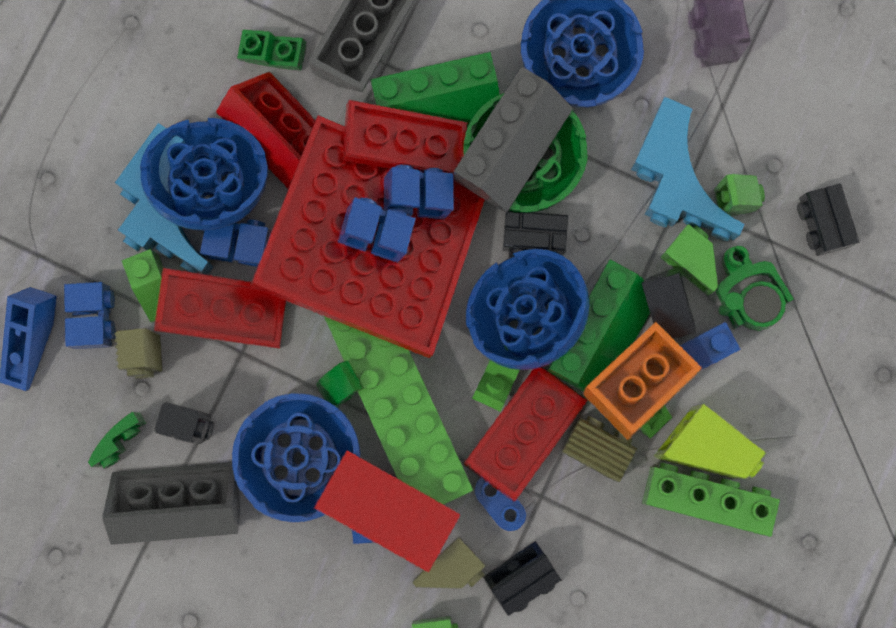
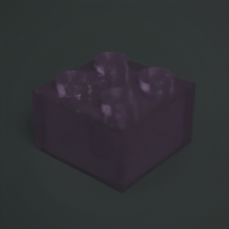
(719, 31)

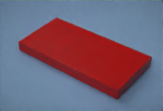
(401, 137)
(218, 309)
(525, 433)
(387, 511)

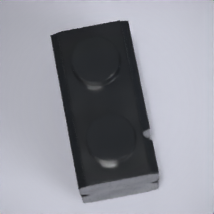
(827, 220)
(535, 231)
(184, 423)
(522, 579)

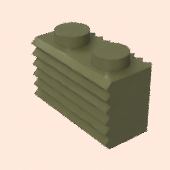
(138, 352)
(599, 449)

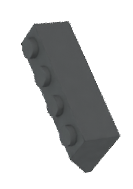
(357, 41)
(513, 140)
(172, 503)

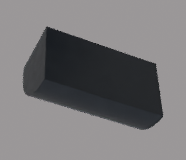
(669, 303)

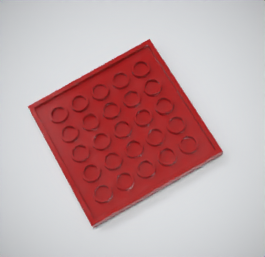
(352, 286)

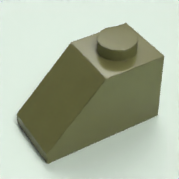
(453, 568)

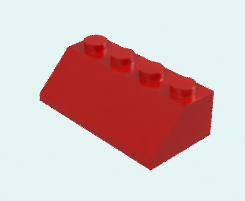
(272, 118)

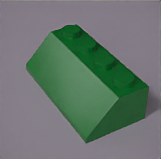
(441, 90)
(613, 323)

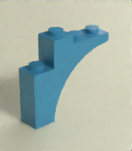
(678, 192)
(144, 224)

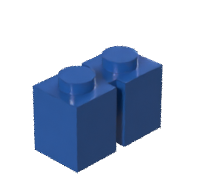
(426, 191)
(392, 232)
(236, 242)
(89, 300)

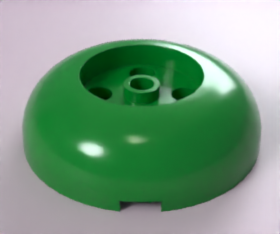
(551, 178)

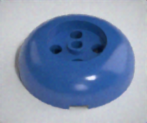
(605, 24)
(210, 152)
(521, 292)
(259, 454)

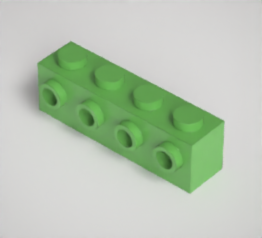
(710, 500)

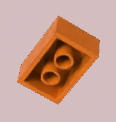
(642, 380)

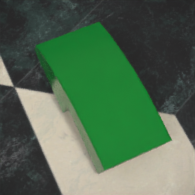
(271, 50)
(339, 384)
(110, 446)

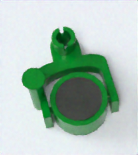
(759, 303)

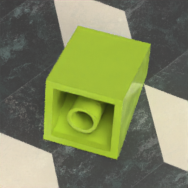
(711, 445)

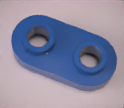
(498, 505)

